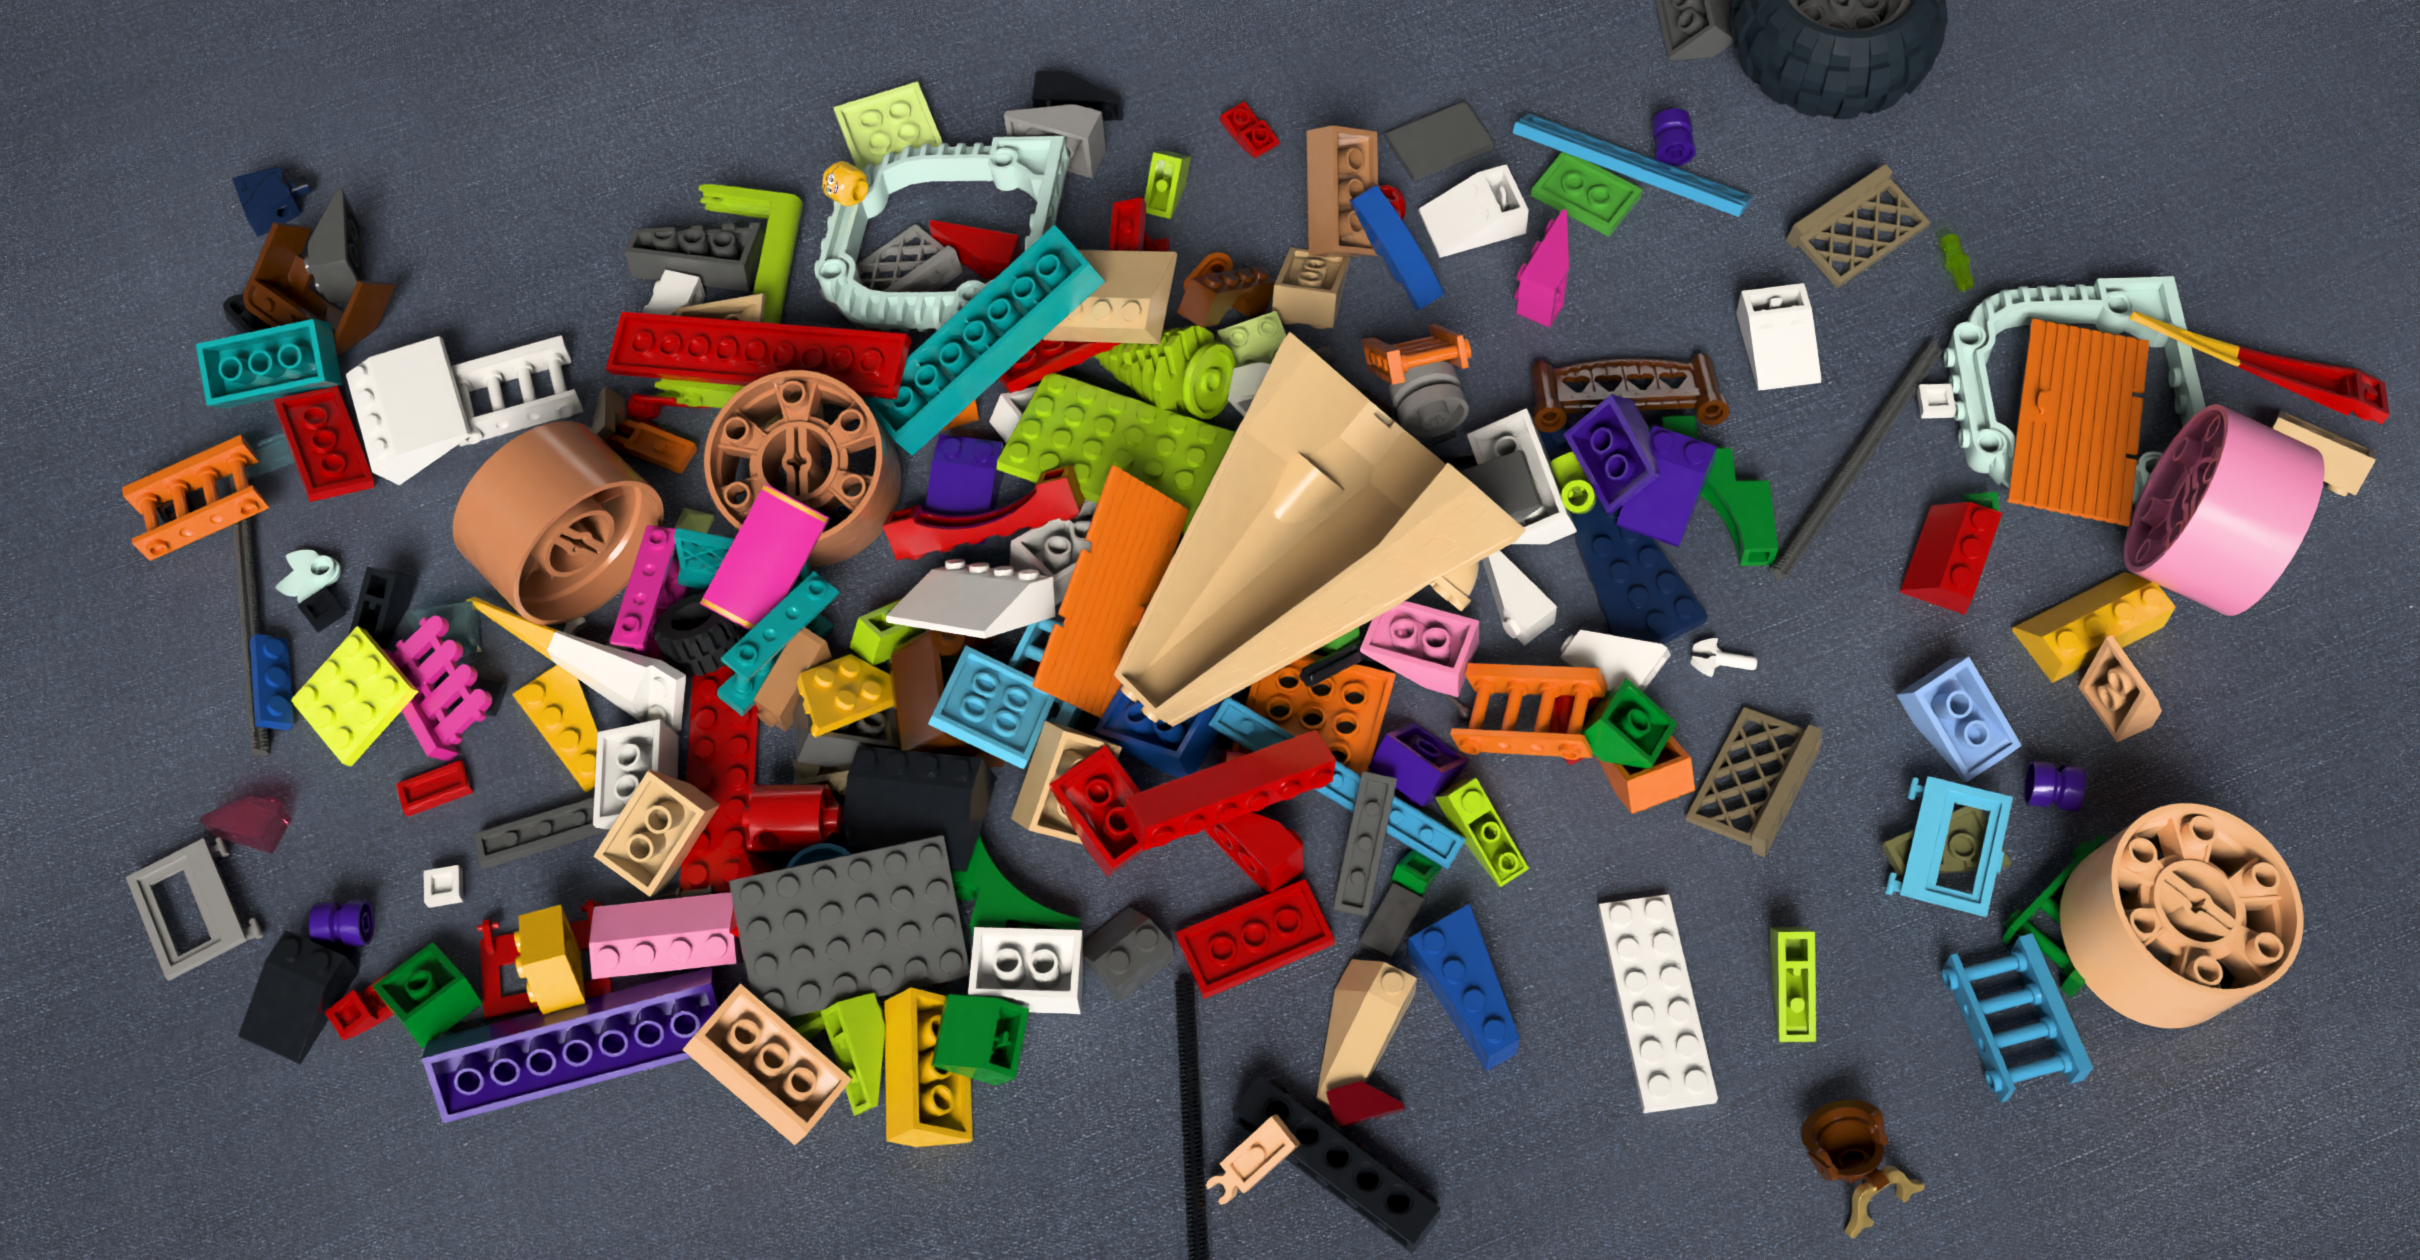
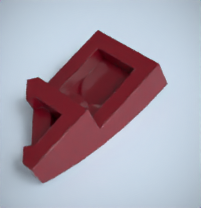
(1359, 1103)

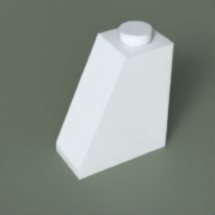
(1615, 657)

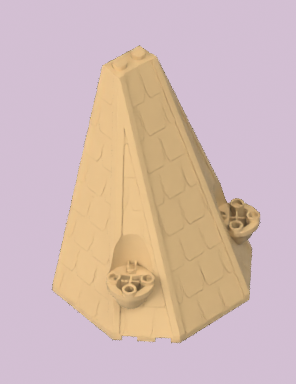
(1302, 538)

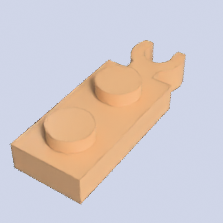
(1255, 1158)

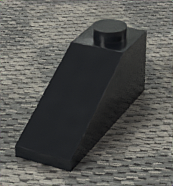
(382, 603)

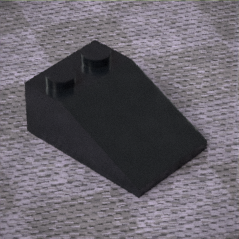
(293, 994)

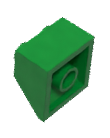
(1628, 727)
(427, 994)

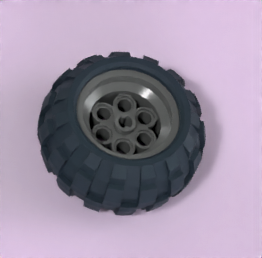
(1838, 53)

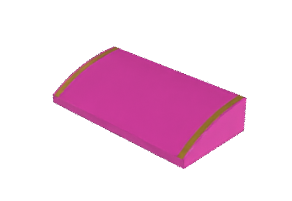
(764, 558)

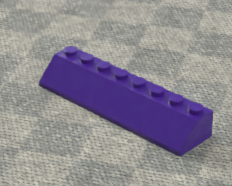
(569, 1047)

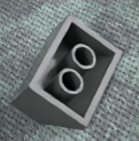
(1694, 27)

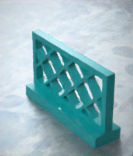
(699, 567)

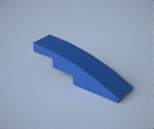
(1397, 246)

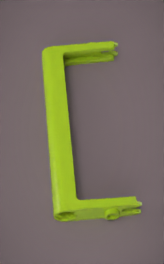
(772, 278)

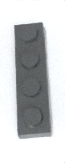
(536, 834)
(1365, 844)

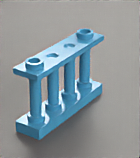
(2039, 991)

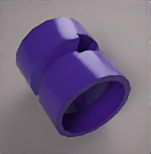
(1673, 137)
(2061, 786)
(334, 924)

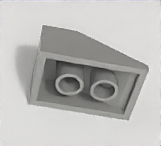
(1078, 125)

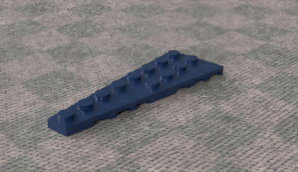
(1629, 572)

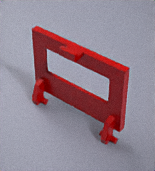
(502, 951)

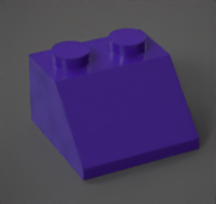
(1419, 763)

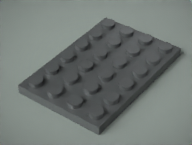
(850, 927)

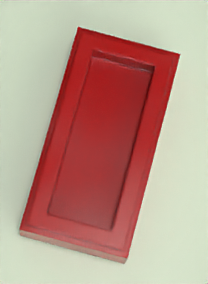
(434, 788)

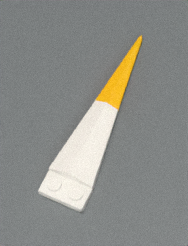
(631, 681)

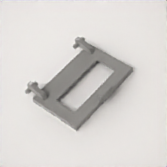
(212, 900)

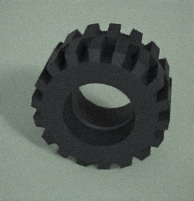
(695, 636)

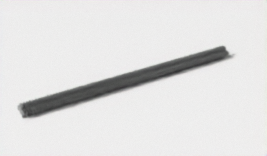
(1855, 461)
(249, 621)

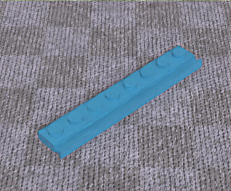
(1633, 164)

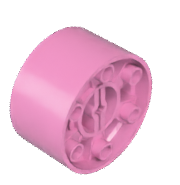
(2224, 510)

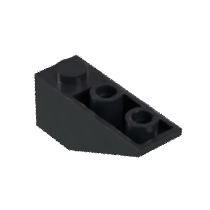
(1065, 89)

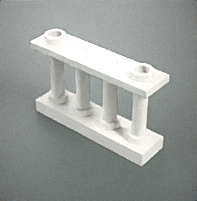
(509, 365)

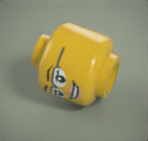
(845, 183)

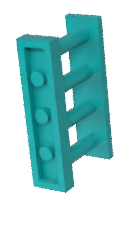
(761, 647)

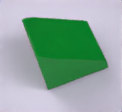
(1415, 873)

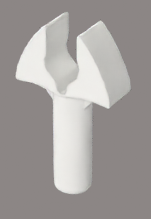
(1718, 658)

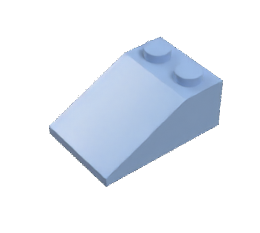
(1960, 717)

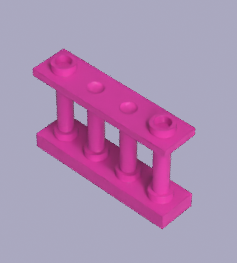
(649, 592)

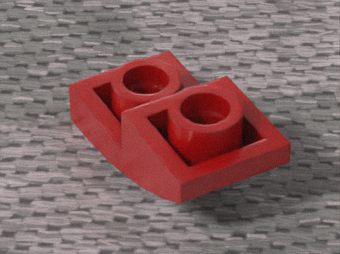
(1248, 131)

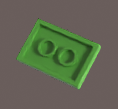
(1587, 193)

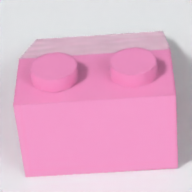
(1424, 645)

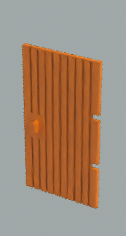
(2079, 422)
(1109, 591)

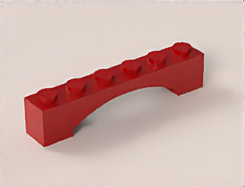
(917, 532)

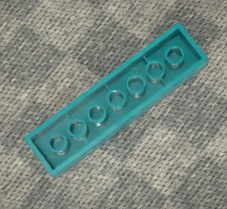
(986, 339)

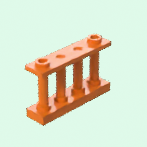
(1394, 360)
(186, 477)
(1533, 680)

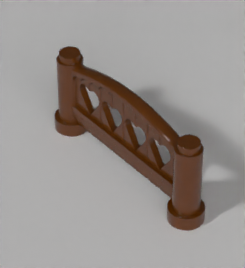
(1697, 391)

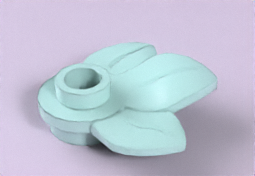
(308, 575)

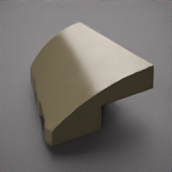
(608, 413)

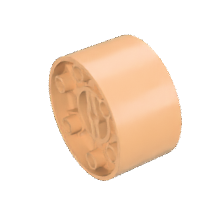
(2208, 900)

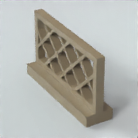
(1847, 204)
(1781, 795)

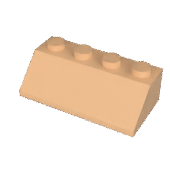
(767, 1064)

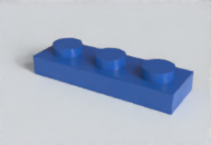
(271, 682)

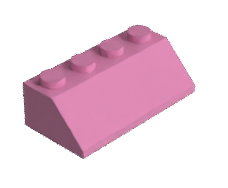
(663, 936)

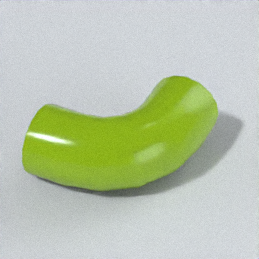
(1575, 487)

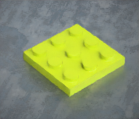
(354, 696)

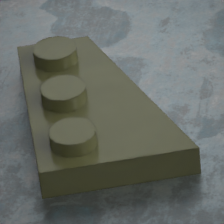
(1961, 847)

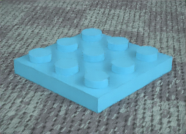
(992, 707)

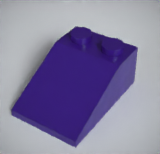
(1614, 451)
(964, 477)
(1668, 502)

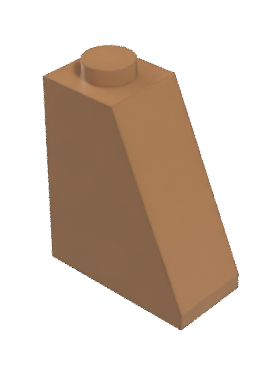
(780, 691)

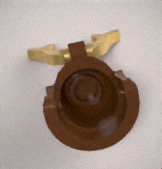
(1847, 1145)

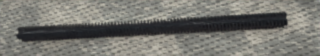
(1190, 1106)

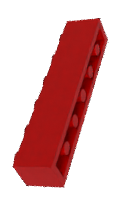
(1229, 790)

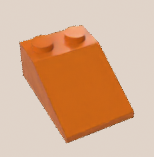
(1645, 787)

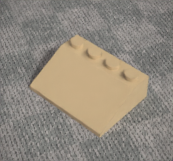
(1129, 303)

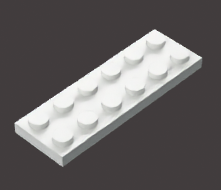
(1657, 1004)

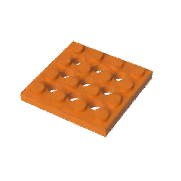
(1333, 708)

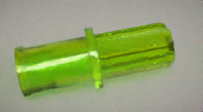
(1957, 262)

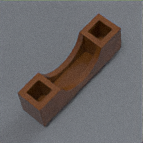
(1213, 294)

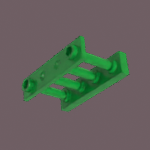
(2019, 920)

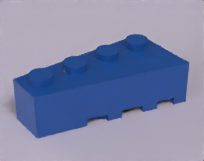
(1465, 983)

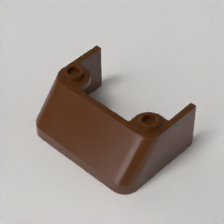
(281, 292)
(918, 688)

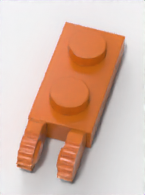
(654, 445)

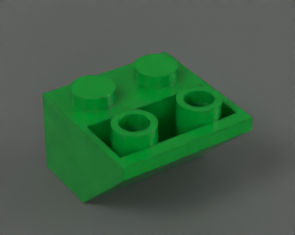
(980, 1038)

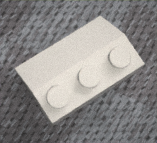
(623, 761)
(1029, 967)

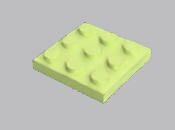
(886, 124)

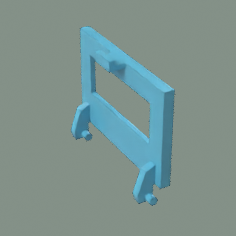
(1930, 839)

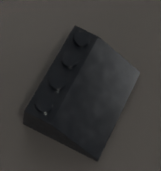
(915, 796)

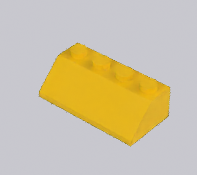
(2075, 630)
(921, 1100)

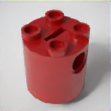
(790, 817)

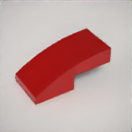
(358, 1012)

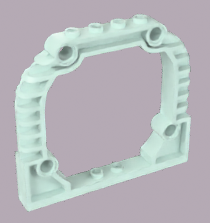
(1026, 163)
(2105, 305)

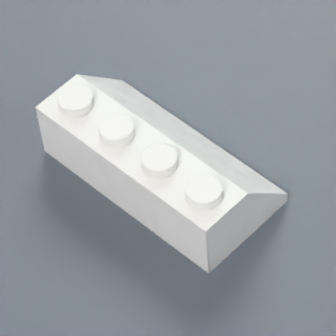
(1520, 433)

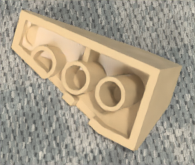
(1362, 1021)

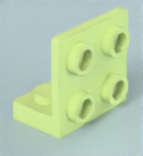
(1254, 339)

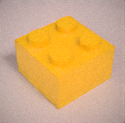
(550, 960)

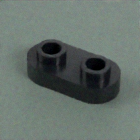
(241, 317)

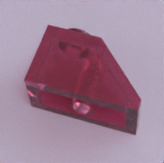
(250, 822)

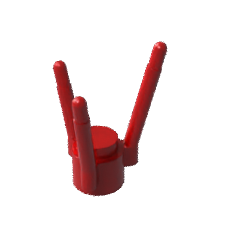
(649, 407)

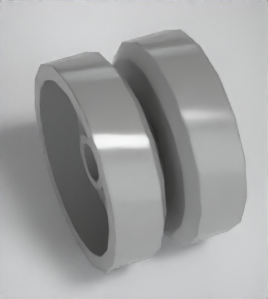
(1429, 400)

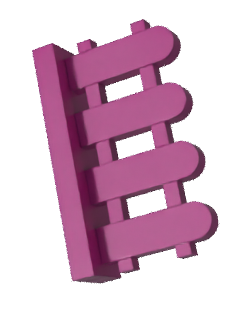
(427, 710)

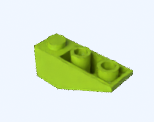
(1485, 835)

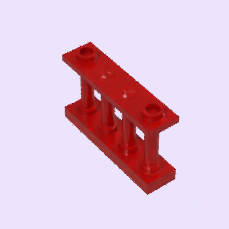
(1129, 230)

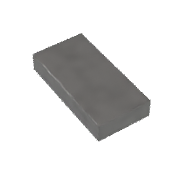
(1391, 922)

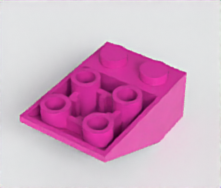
(1546, 275)

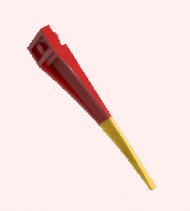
(2328, 385)

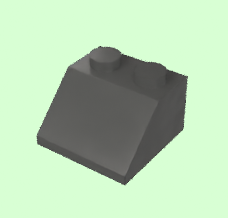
(1127, 953)

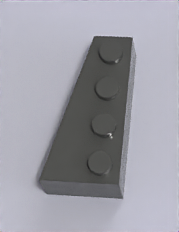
(718, 256)

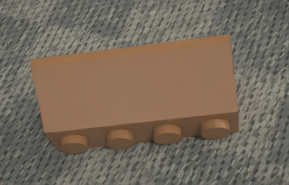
(1339, 167)

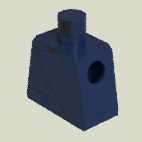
(269, 197)

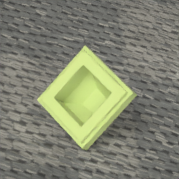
(695, 520)

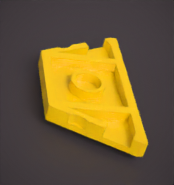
(843, 693)

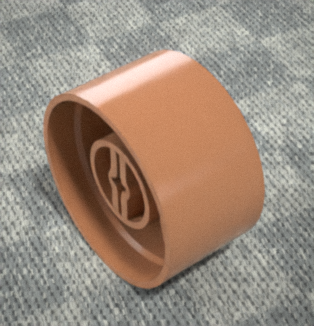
(797, 445)
(555, 522)

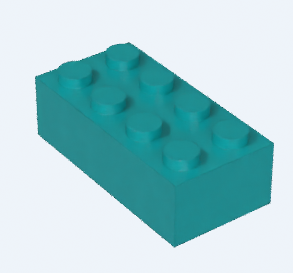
(268, 364)

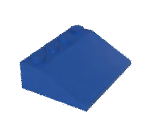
(1167, 748)

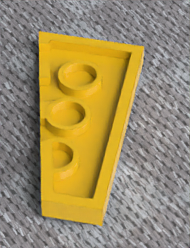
(565, 721)

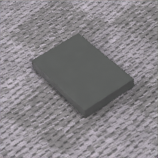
(1439, 141)

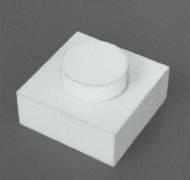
(1936, 401)
(443, 886)

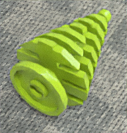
(1181, 374)

